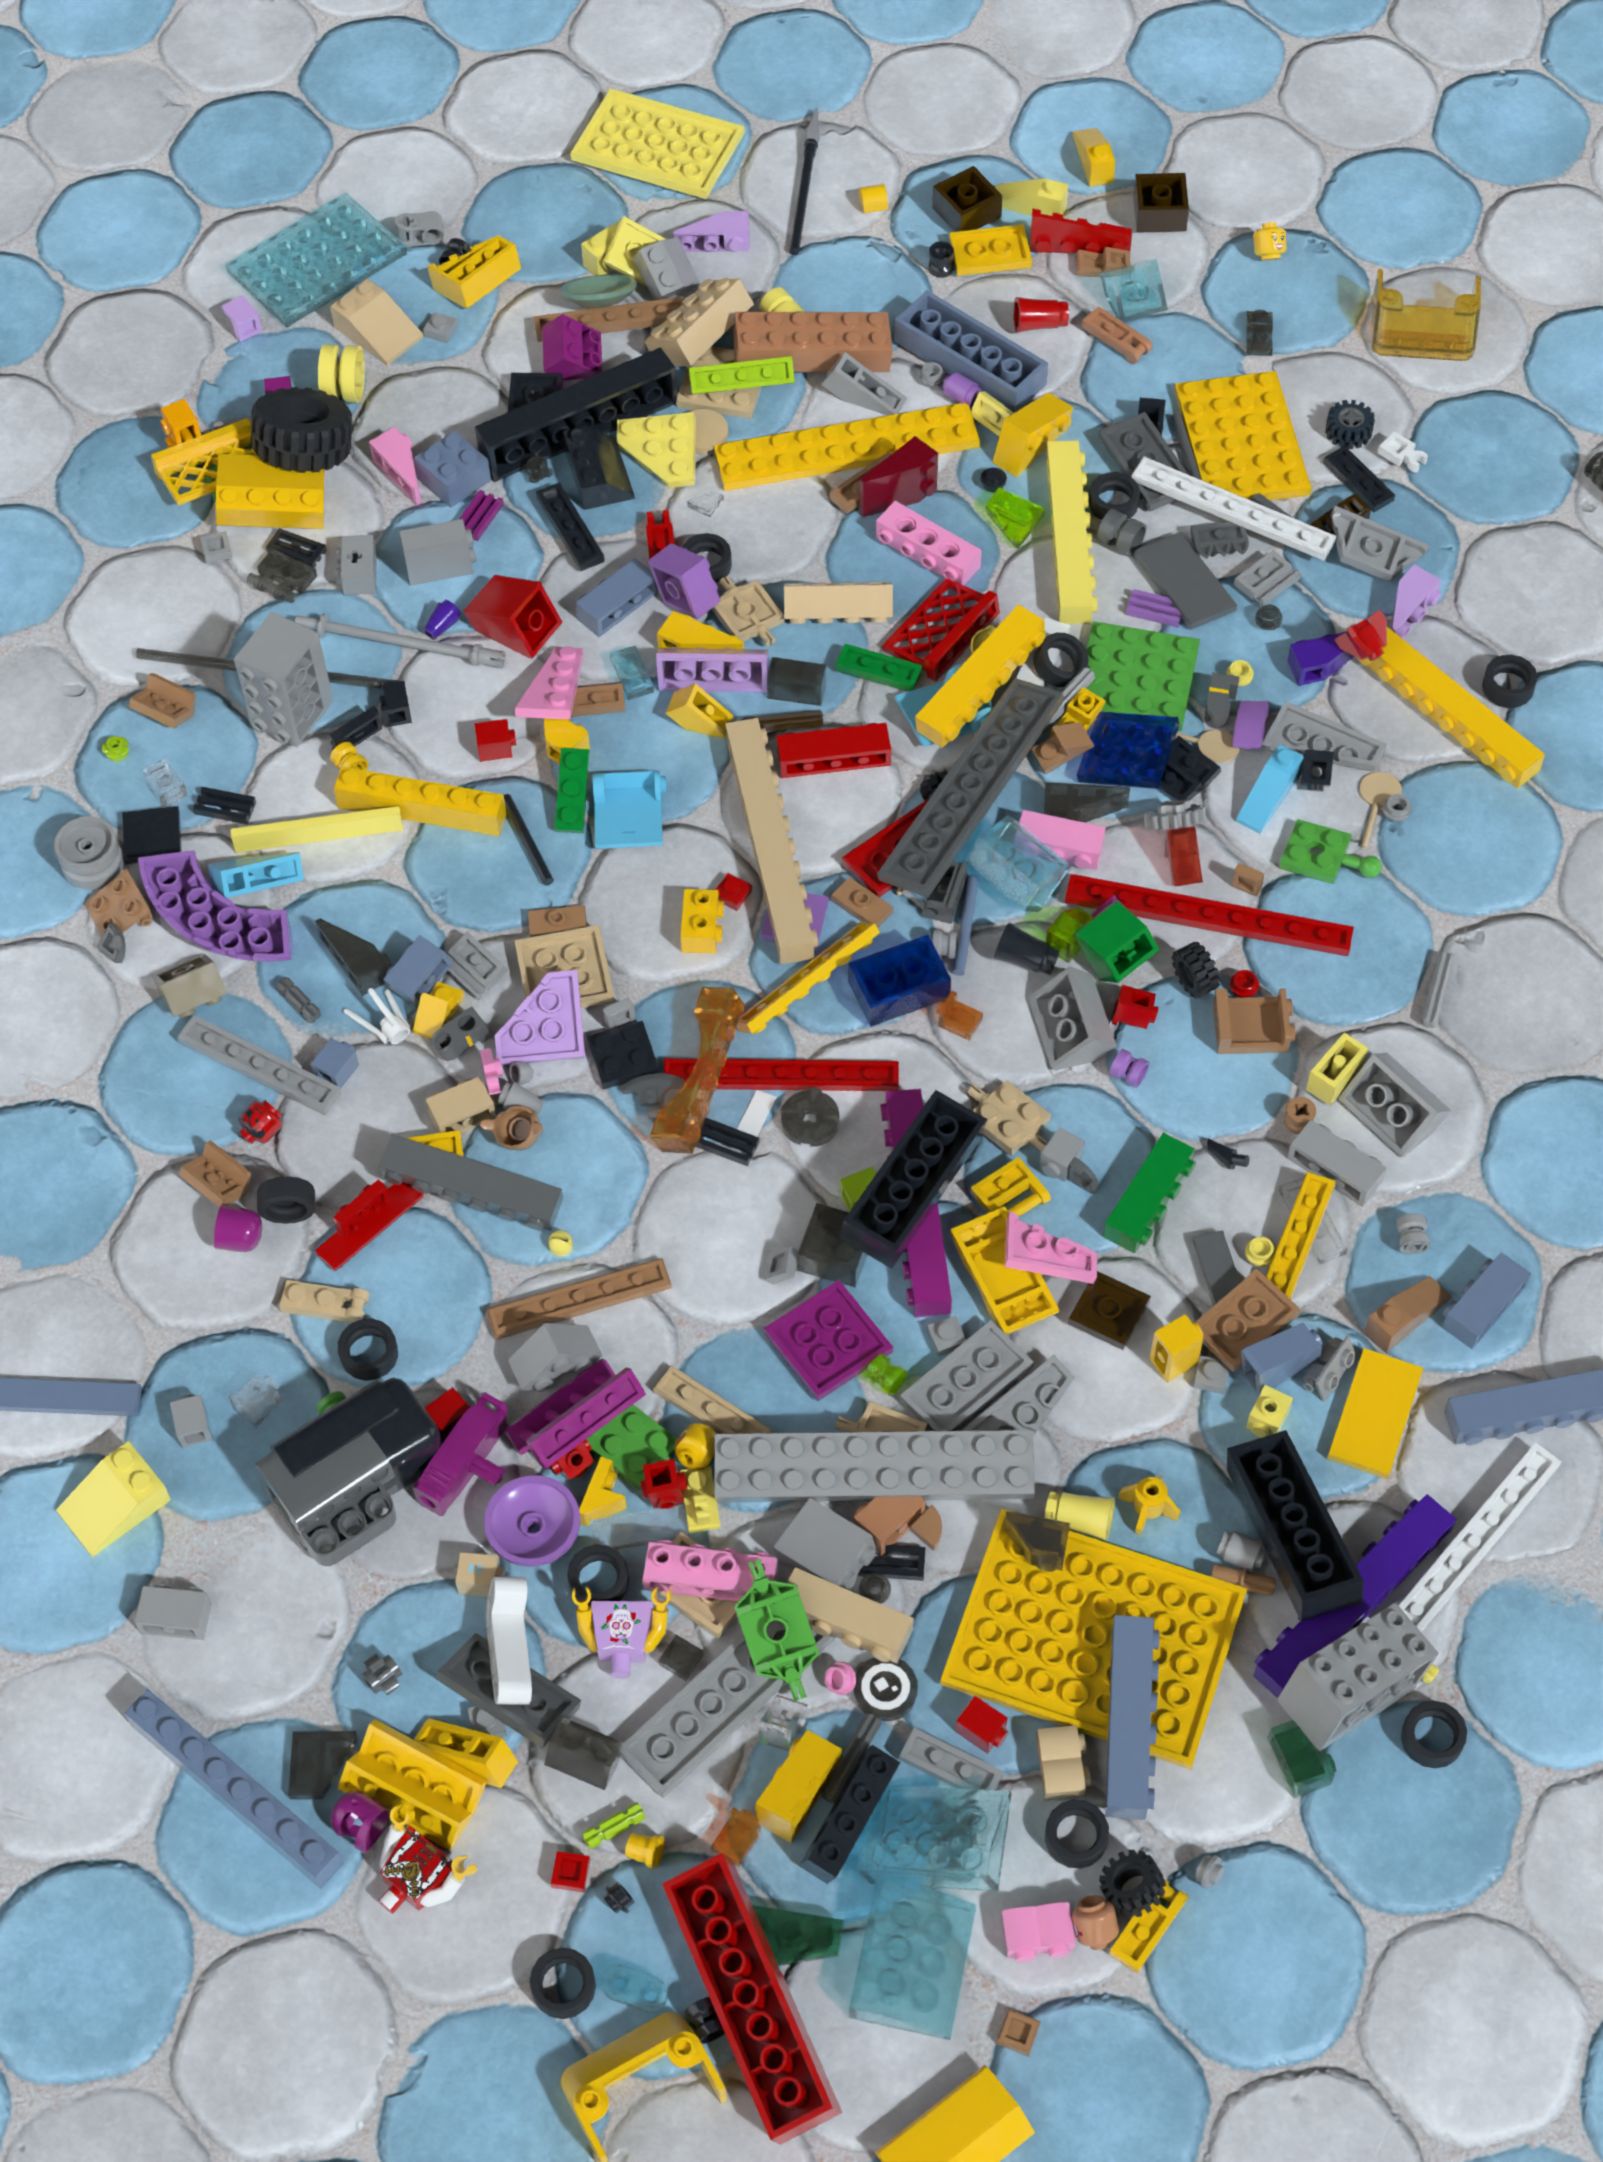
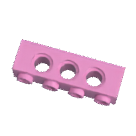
(928, 543)

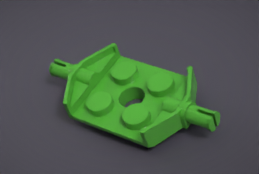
(769, 1602)

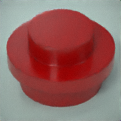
(1244, 984)

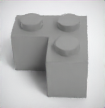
(551, 1352)

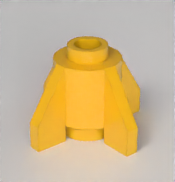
(1149, 1500)

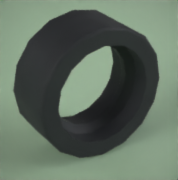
(1118, 482)
(716, 544)
(1070, 646)
(1514, 665)
(286, 1200)
(372, 1370)
(598, 1553)
(1447, 1714)
(1076, 1808)
(553, 1958)

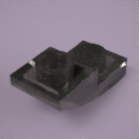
(1259, 333)

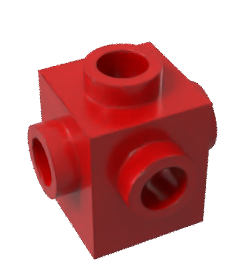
(574, 1462)
(663, 1484)

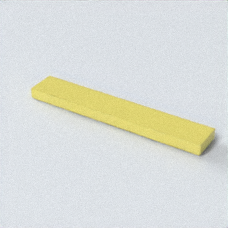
(317, 829)

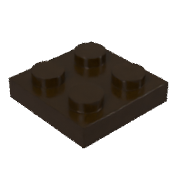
(1109, 1310)

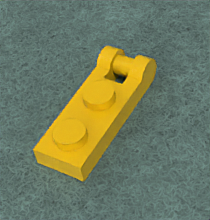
(1146, 1931)

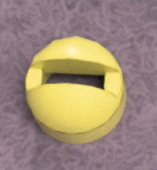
(559, 1247)

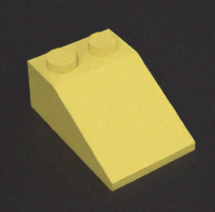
(113, 1499)

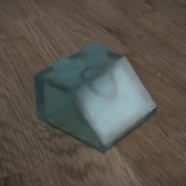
(1134, 290)

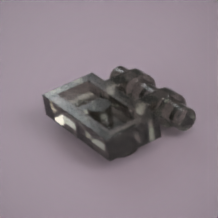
(284, 570)

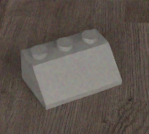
(1072, 1020)
(1393, 1103)

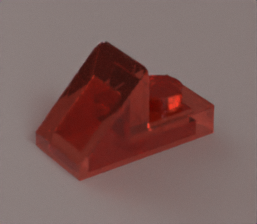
(1183, 855)

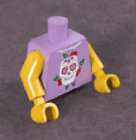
(622, 1629)

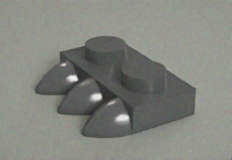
(1219, 538)

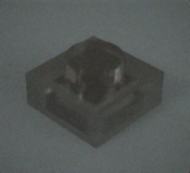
(681, 1657)

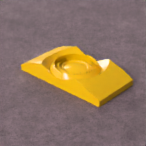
(1010, 1295)

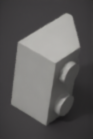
(665, 269)

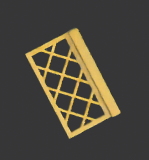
(197, 451)

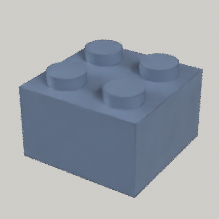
(452, 468)

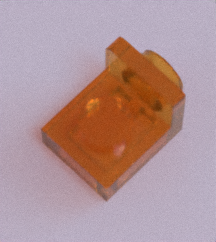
(958, 1017)
(737, 1835)

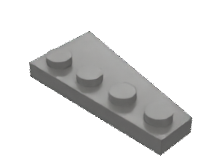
(1305, 730)
(1028, 1402)

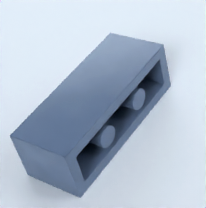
(616, 597)
(1485, 1299)

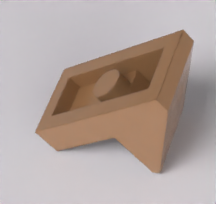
(1065, 745)

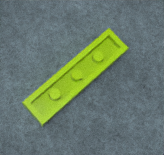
(741, 375)

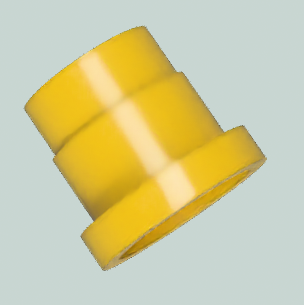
(645, 1849)

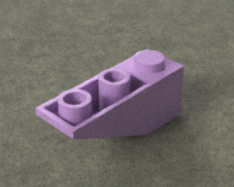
(717, 233)
(1414, 595)

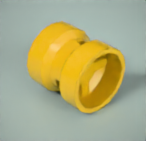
(346, 756)

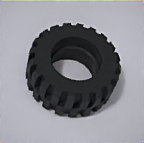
(301, 429)

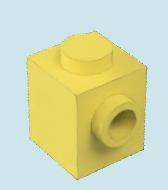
(1269, 1412)

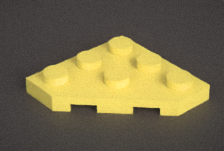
(662, 445)

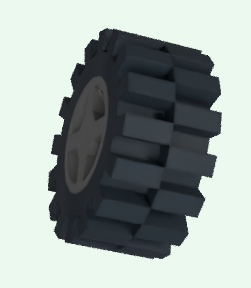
(1350, 424)

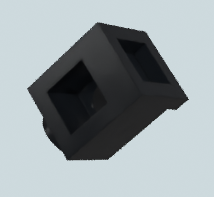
(395, 704)
(1319, 759)

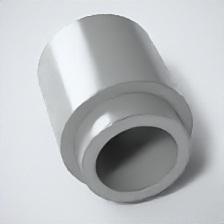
(1241, 1550)

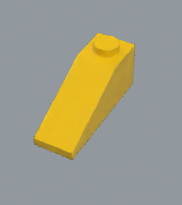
(1095, 156)
(471, 1749)

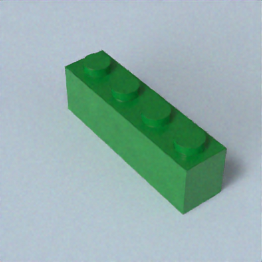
(1149, 1193)

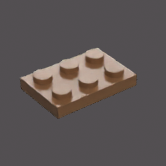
(1245, 1317)

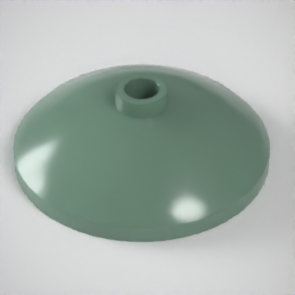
(599, 290)

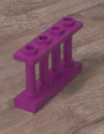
(574, 1412)

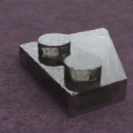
(316, 1760)

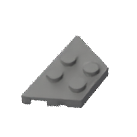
(1374, 546)

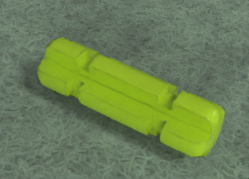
(613, 1825)

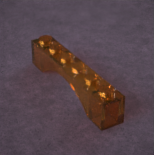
(681, 1120)

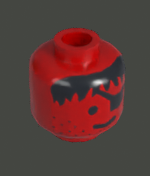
(259, 1122)

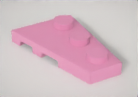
(1038, 1252)

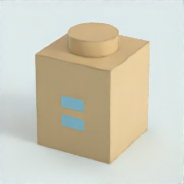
(476, 1573)

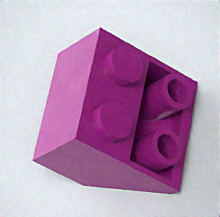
(571, 349)

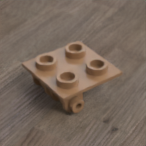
(119, 904)

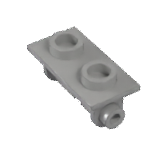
(1337, 1357)

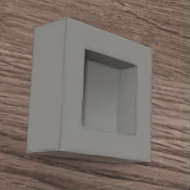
(440, 327)
(216, 547)
(619, 1013)
(781, 1265)
(946, 1335)
(1211, 1375)
(485, 1723)

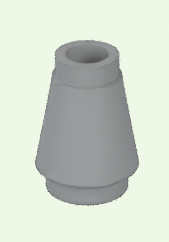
(517, 1095)

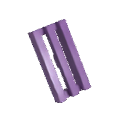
(1156, 604)

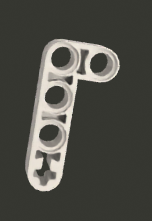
(508, 1641)

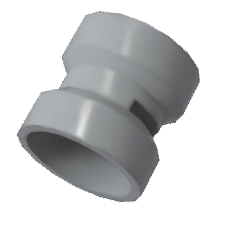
(1413, 1235)

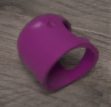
(237, 1229)
(366, 1809)

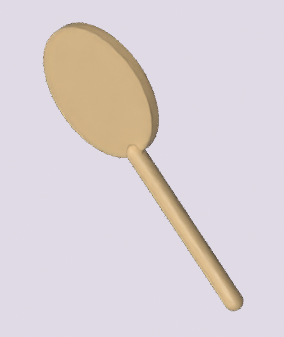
(1215, 745)
(1375, 790)

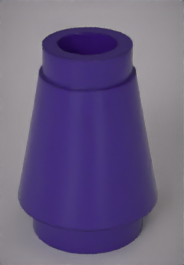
(441, 619)

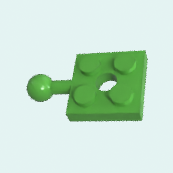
(1327, 864)

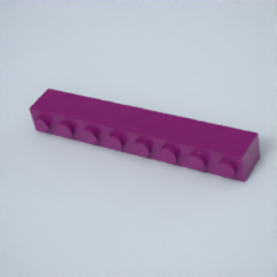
(925, 1253)

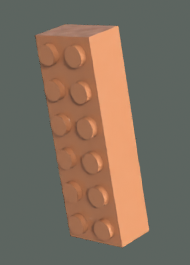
(814, 338)

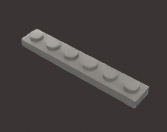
(259, 1065)

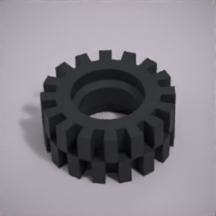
(1195, 969)
(1143, 1894)

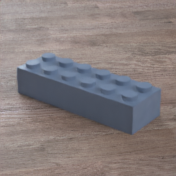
(969, 347)

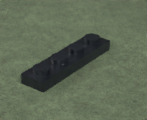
(570, 526)

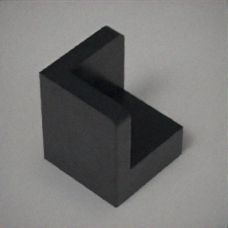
(1154, 409)

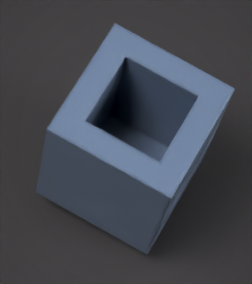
(335, 1062)

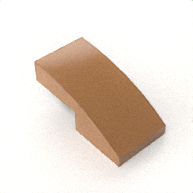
(1092, 263)

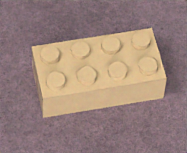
(700, 320)

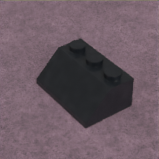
(597, 467)

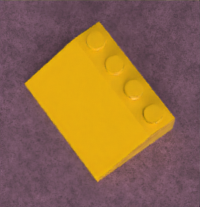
(267, 496)

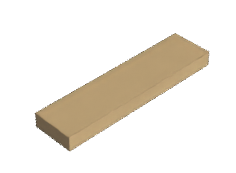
(705, 1404)

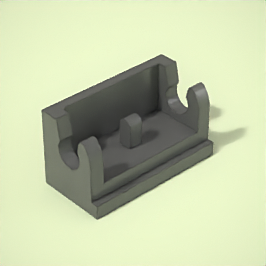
(945, 897)

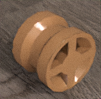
(1294, 1122)

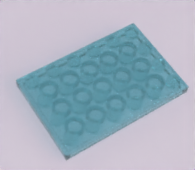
(316, 259)

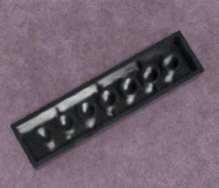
(536, 429)

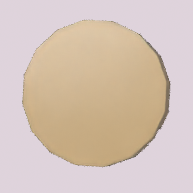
(710, 430)

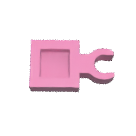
(492, 1069)

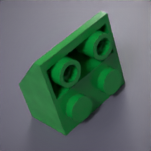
(1115, 943)

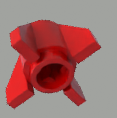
(1366, 639)

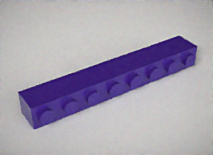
(1382, 1570)

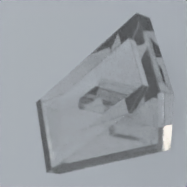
(782, 1722)

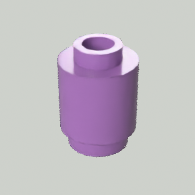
(961, 389)

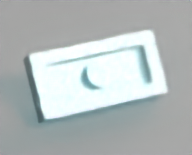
(631, 672)

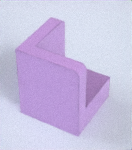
(243, 317)

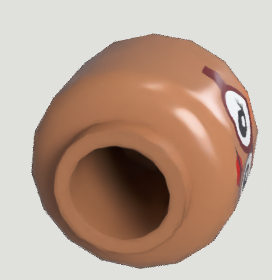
(1095, 1922)

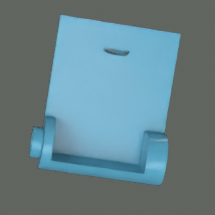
(915, 700)
(628, 809)

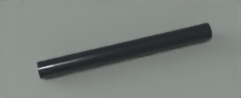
(528, 841)

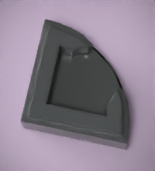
(113, 943)
(1082, 1176)

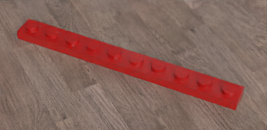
(1213, 915)

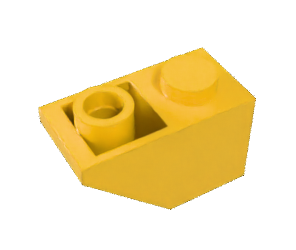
(564, 734)

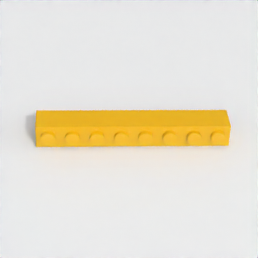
(1457, 711)

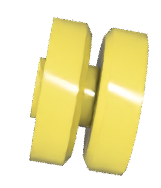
(342, 372)

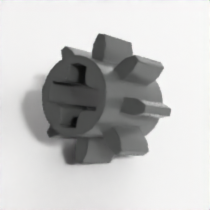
(381, 1674)

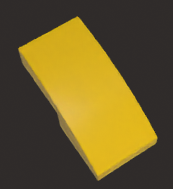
(1082, 709)

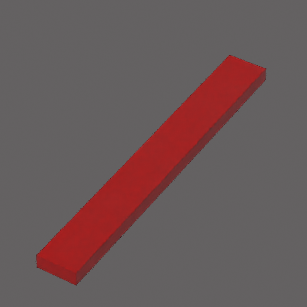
(797, 1074)

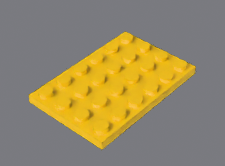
(1243, 435)

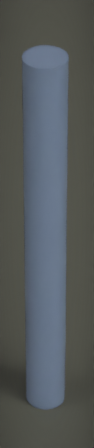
(966, 925)

